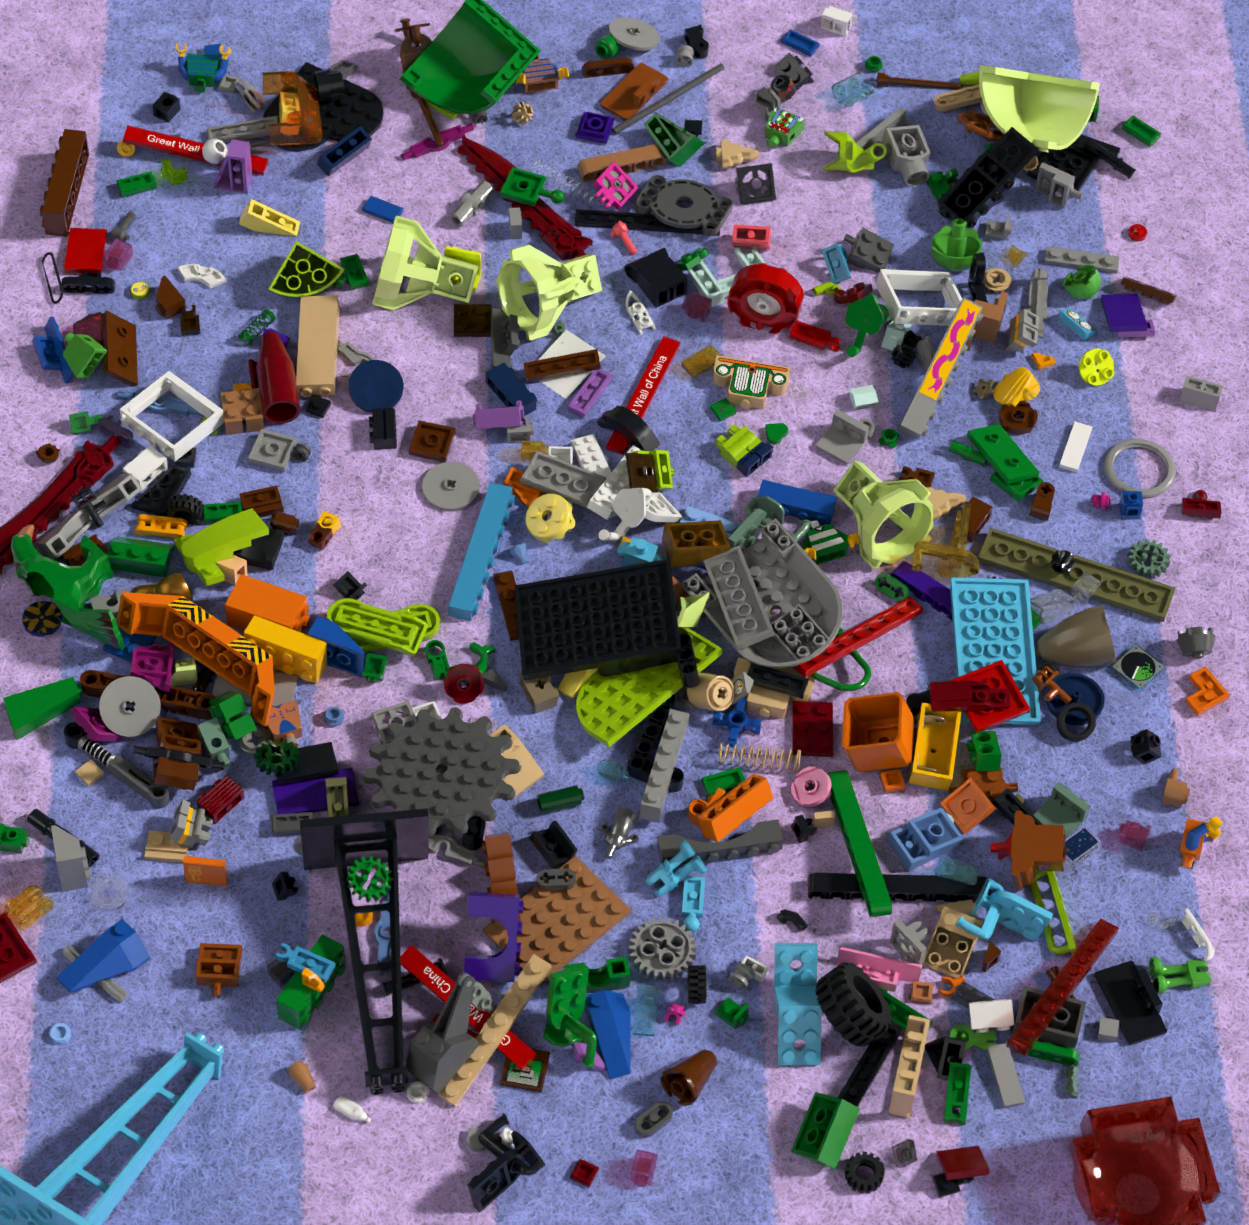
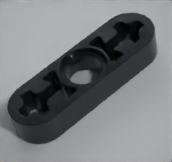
(100, 285)

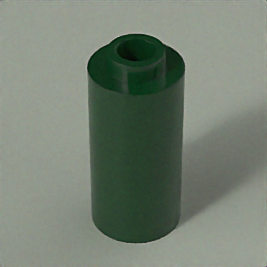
(560, 799)

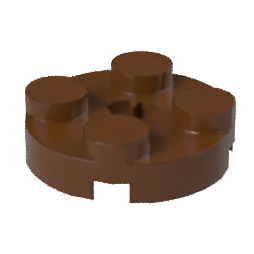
(1018, 426)

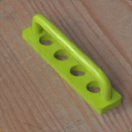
(1071, 946)

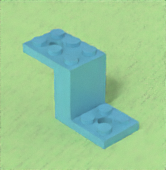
(797, 1004)

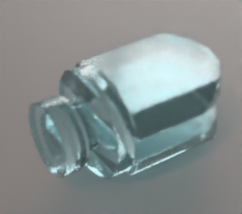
(612, 771)

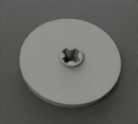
(634, 33)
(446, 498)
(113, 705)

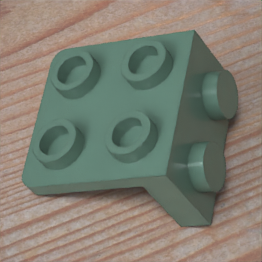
(1063, 809)

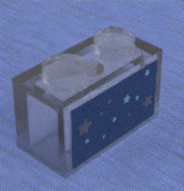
(1080, 847)

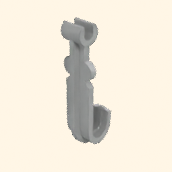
(1038, 296)

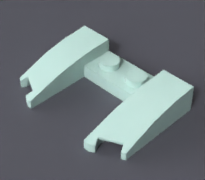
(718, 290)

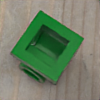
(16, 843)

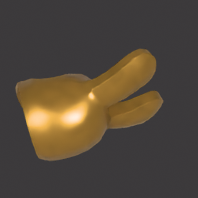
(170, 585)

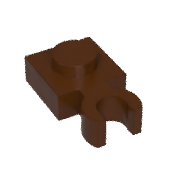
(923, 476)

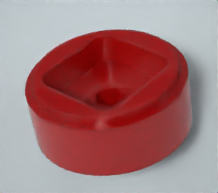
(1137, 232)

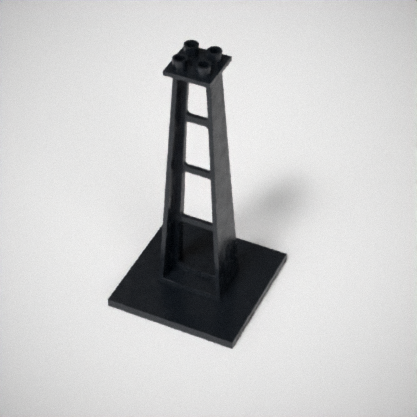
(338, 844)

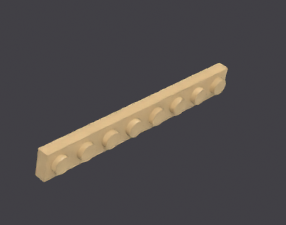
(497, 1028)

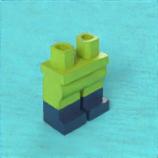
(743, 449)

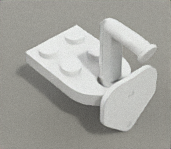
(635, 505)

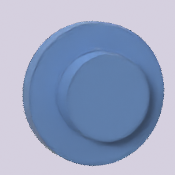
(333, 716)

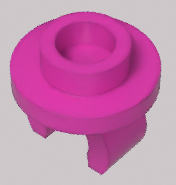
(1101, 501)
(675, 1010)

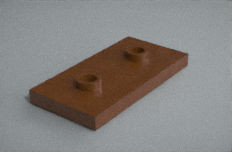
(121, 348)

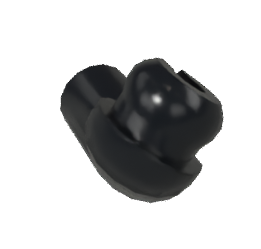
(792, 916)

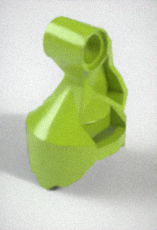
(850, 155)

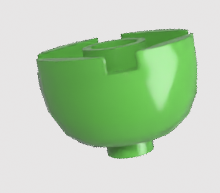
(1083, 283)

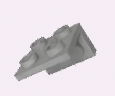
(843, 437)

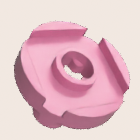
(819, 794)

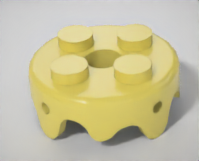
(558, 523)

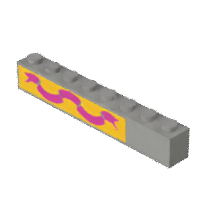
(940, 369)

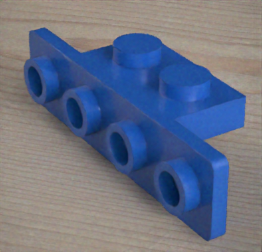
(51, 350)

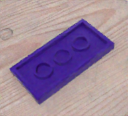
(311, 794)

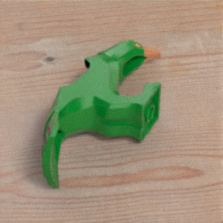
(69, 585)

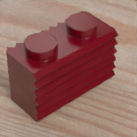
(220, 798)

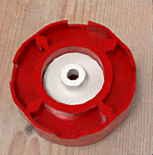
(765, 297)

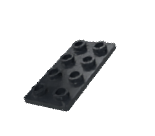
(1132, 1001)

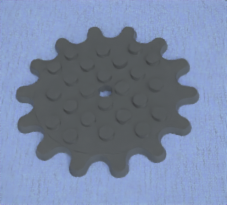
(472, 763)

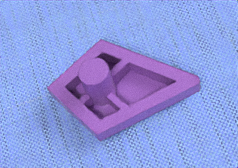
(580, 1050)

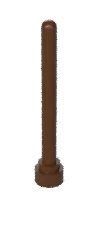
(885, 80)
(431, 123)

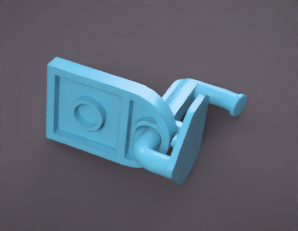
(1008, 911)

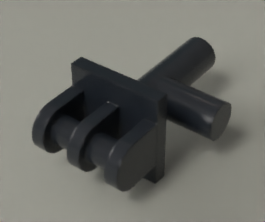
(86, 502)

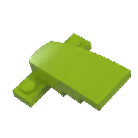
(218, 543)

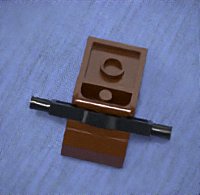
(177, 754)

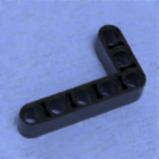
(686, 664)
(650, 743)

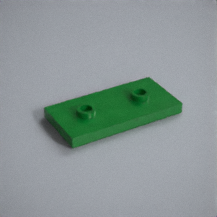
(1003, 454)

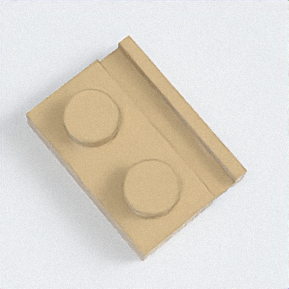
(162, 849)

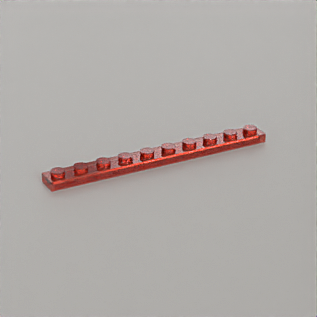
(1062, 987)

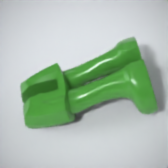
(1194, 971)

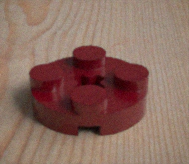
(463, 672)

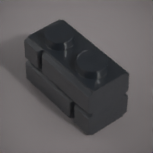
(384, 428)

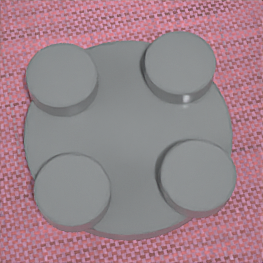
(925, 352)

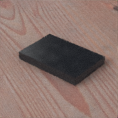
(313, 763)

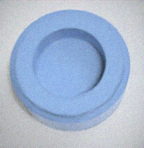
(60, 1033)

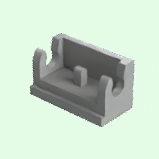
(1201, 393)

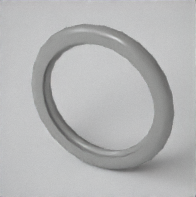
(1140, 443)

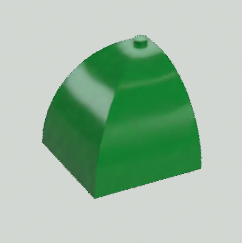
(470, 61)

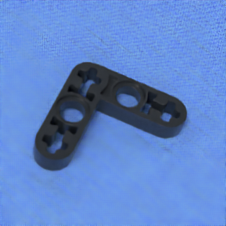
(976, 277)

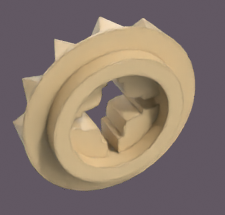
(993, 274)

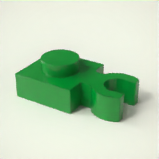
(689, 260)

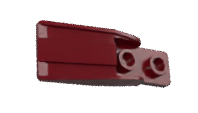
(966, 696)

